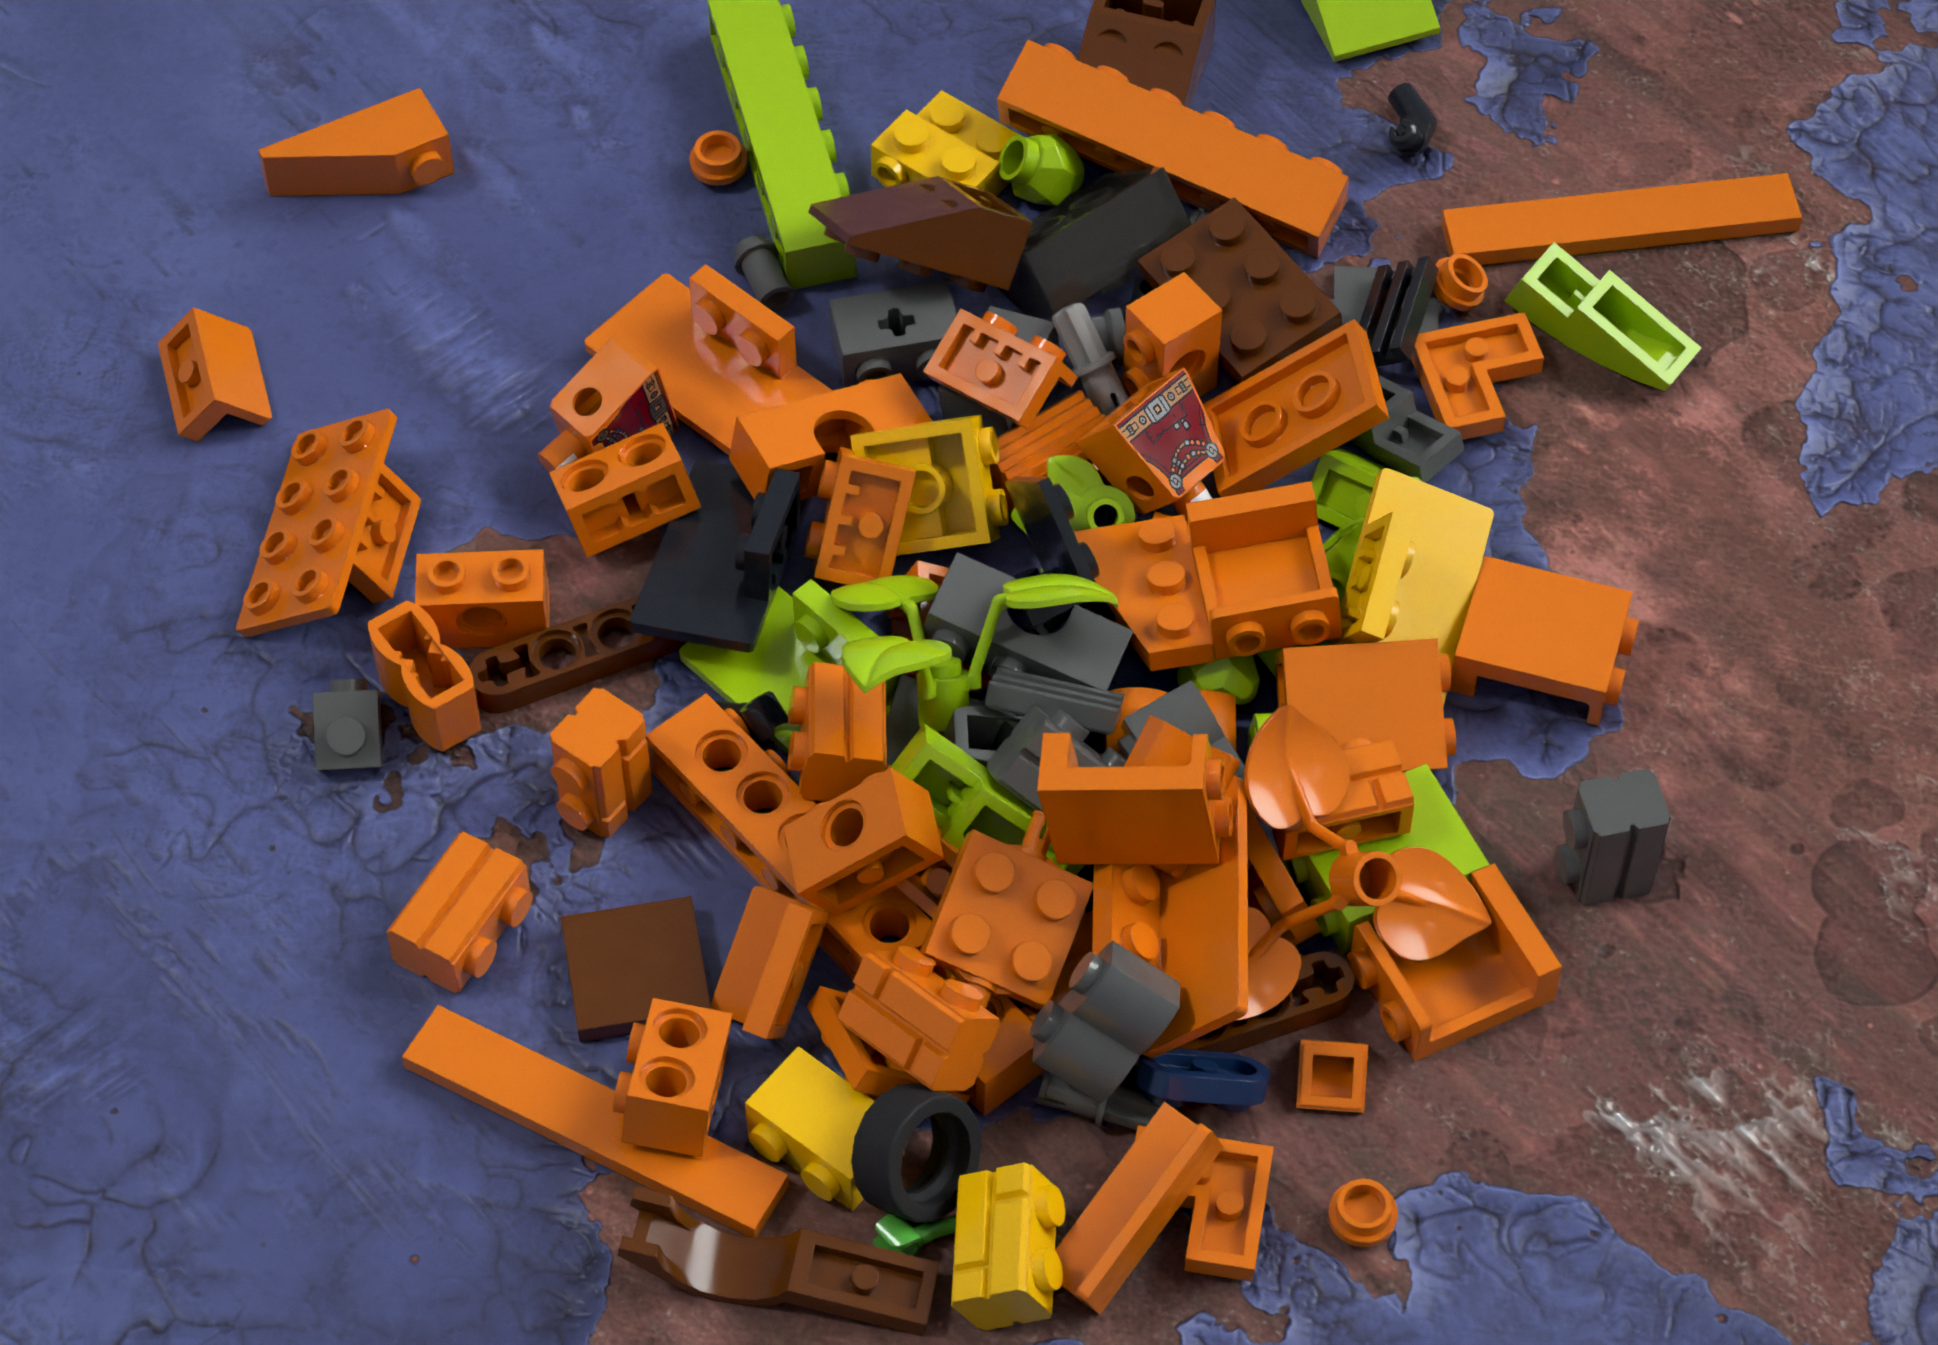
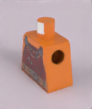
(607, 402)
(1157, 445)

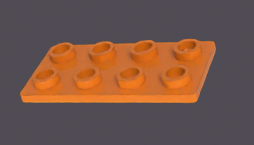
(713, 350)
(331, 524)
(1185, 928)

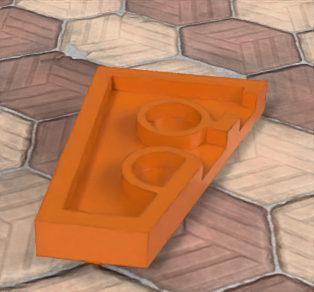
(1156, 587)

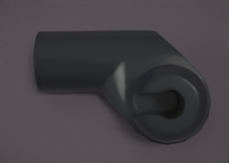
(1416, 121)

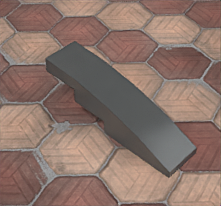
(1409, 438)

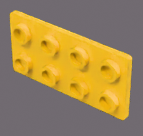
(1414, 565)

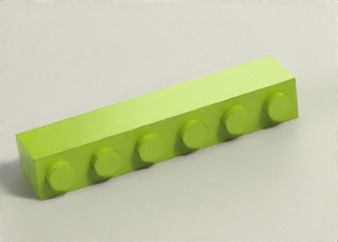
(781, 134)

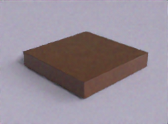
(627, 959)

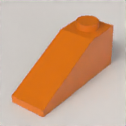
(363, 153)

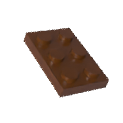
(1263, 293)

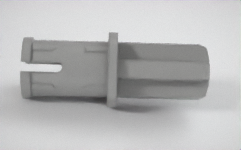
(1089, 358)

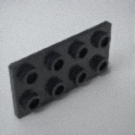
(722, 561)

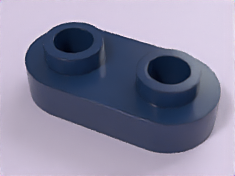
(1216, 1078)

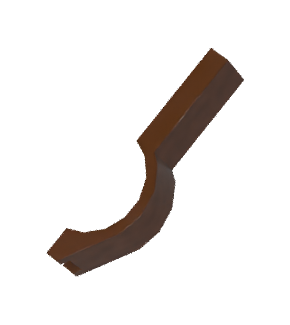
(792, 1268)

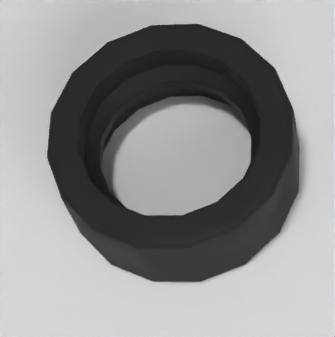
(884, 1136)

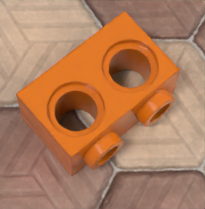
(625, 489)
(674, 1077)

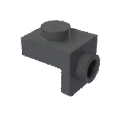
(348, 726)

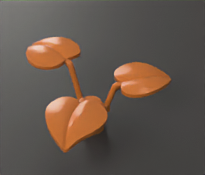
(1417, 894)

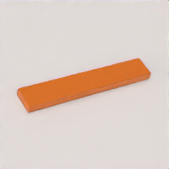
(1623, 219)
(581, 1118)

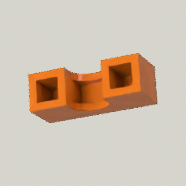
(803, 430)

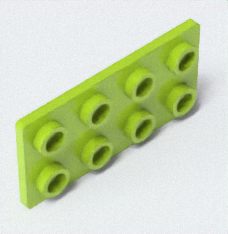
(791, 640)

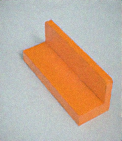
(1134, 1205)

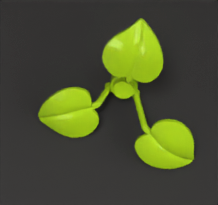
(940, 677)

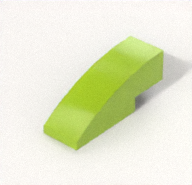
(1602, 319)
(965, 793)

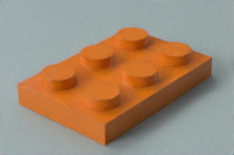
(1296, 410)

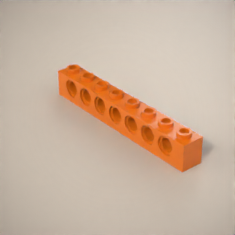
(684, 760)

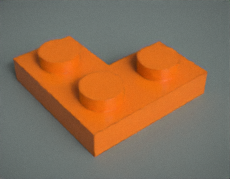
(1464, 361)
(1228, 1211)

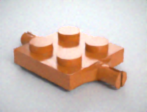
(1007, 917)

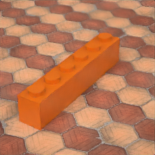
(1200, 152)

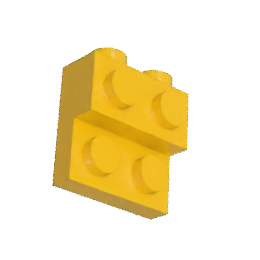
(944, 142)
(952, 485)

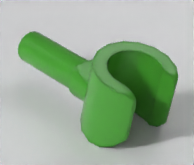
(900, 1236)

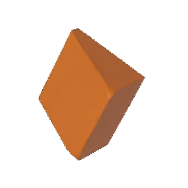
(1331, 1075)

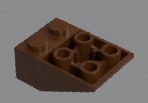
(1152, 42)
(931, 228)

